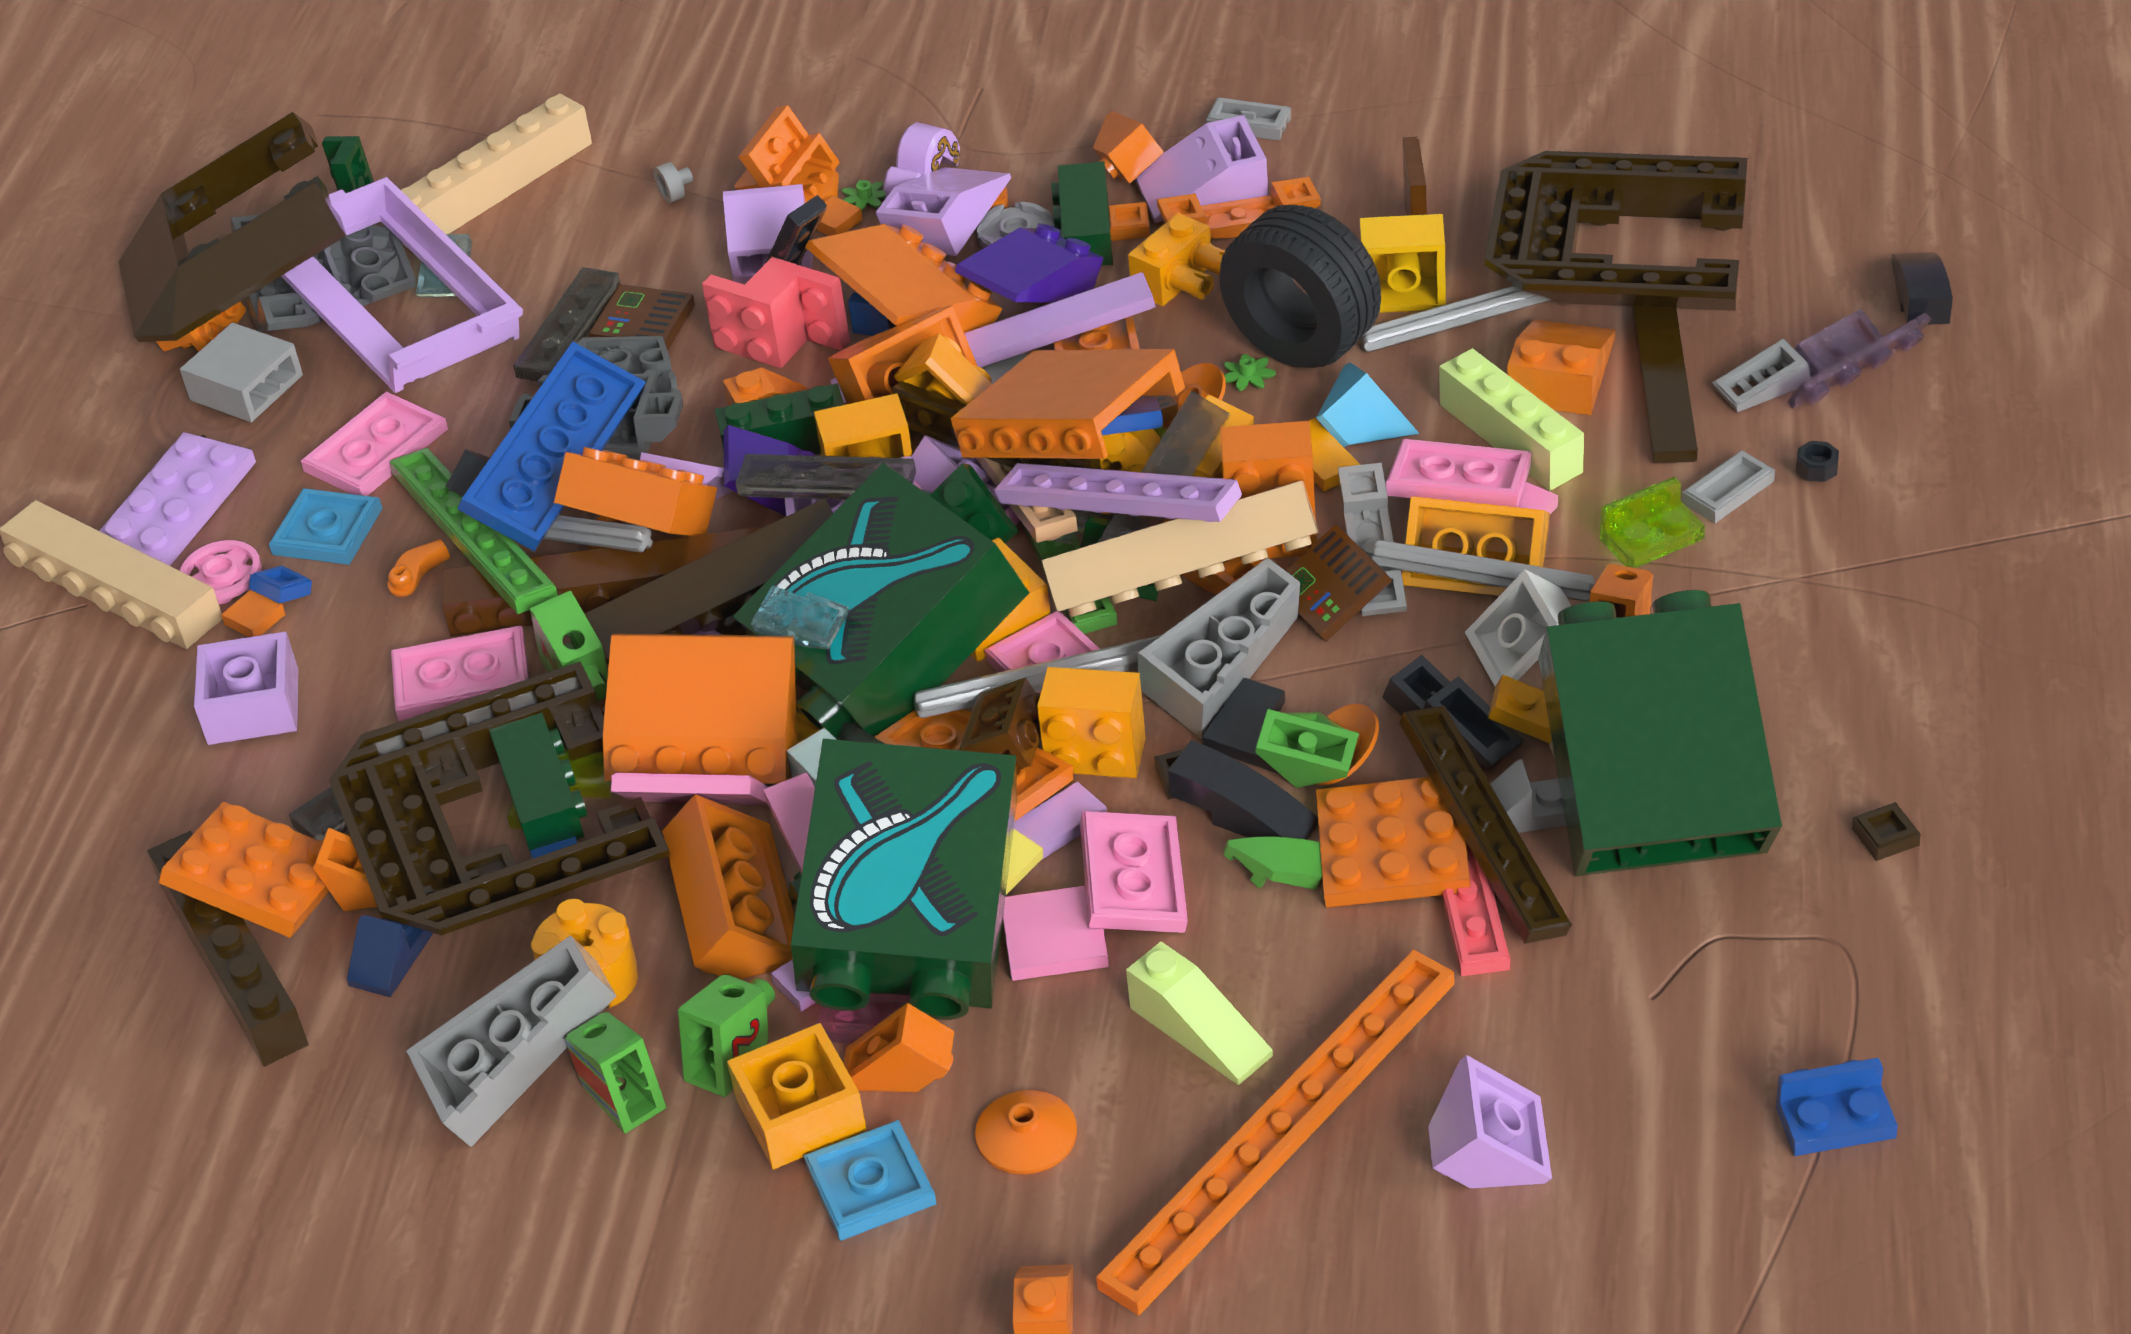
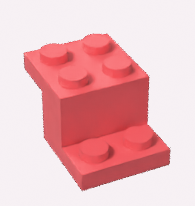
(776, 312)

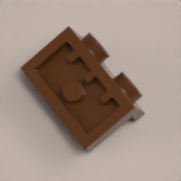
(1004, 721)

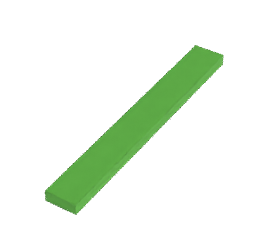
(492, 553)

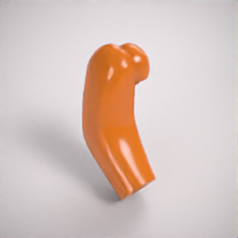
(413, 565)

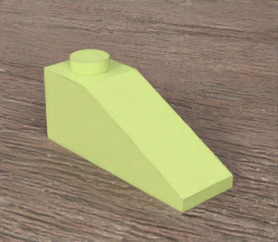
(1194, 1013)

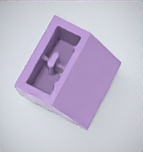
(754, 223)

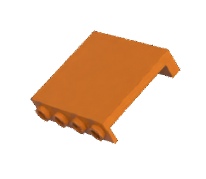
(1061, 402)

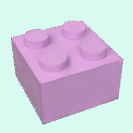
(246, 688)

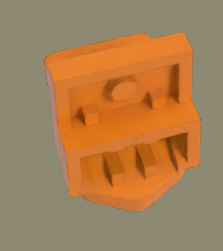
(787, 156)

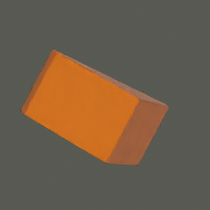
(342, 872)

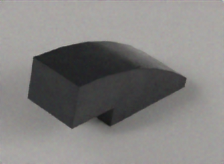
(1922, 286)
(1424, 687)
(1237, 795)

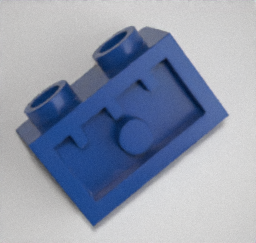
(1835, 1107)

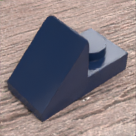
(383, 954)

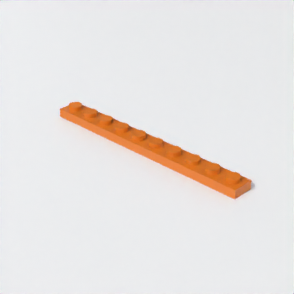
(1273, 1133)

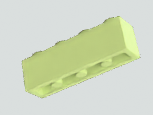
(1511, 417)

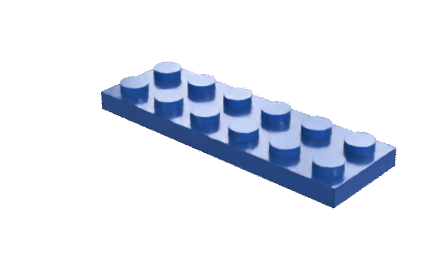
(571, 410)

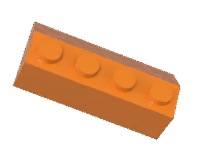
(730, 889)

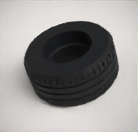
(1324, 262)

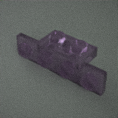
(1846, 348)

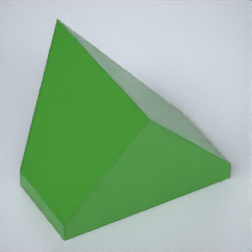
(1306, 747)

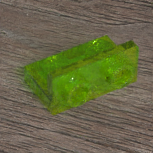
(1649, 524)

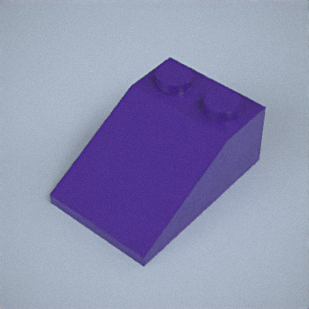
(1034, 266)

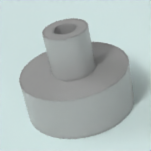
(671, 181)

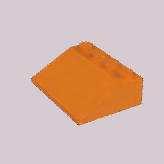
(904, 275)
(700, 705)

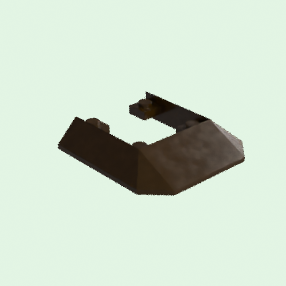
(1555, 191)
(180, 291)
(407, 770)

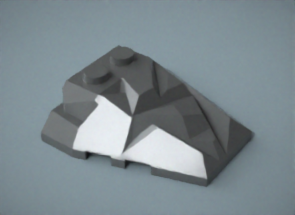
(366, 263)
(658, 405)

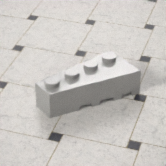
(1219, 644)
(508, 1038)

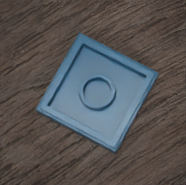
(325, 526)
(869, 1180)

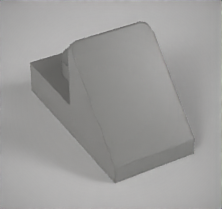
(1529, 803)

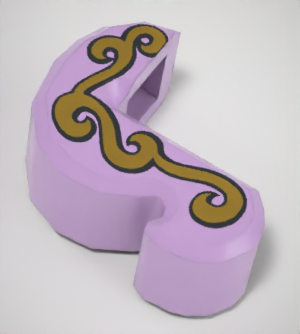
(921, 153)

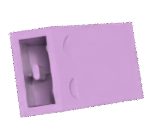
(1213, 162)
(943, 205)

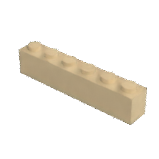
(502, 163)
(1180, 546)
(111, 574)

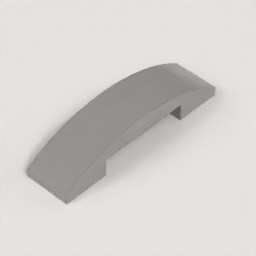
(1368, 521)

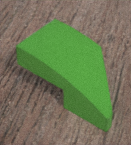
(1278, 859)

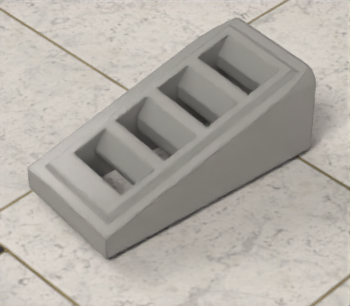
(1774, 358)

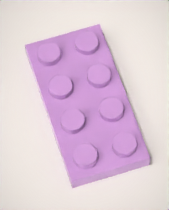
(179, 496)

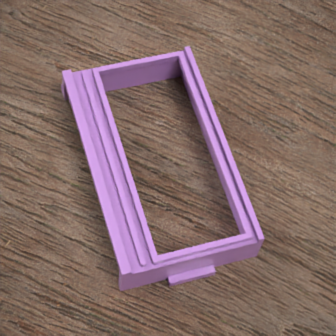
(495, 310)

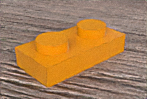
(1520, 708)

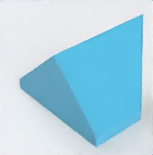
(1361, 411)

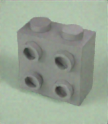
(241, 372)

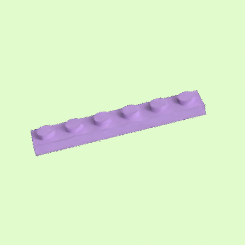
(1119, 492)

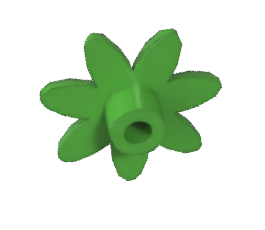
(865, 194)
(1248, 371)

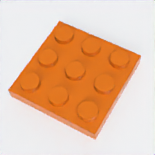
(1388, 843)
(249, 869)

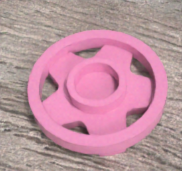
(224, 572)

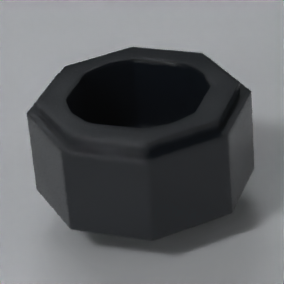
(1817, 461)

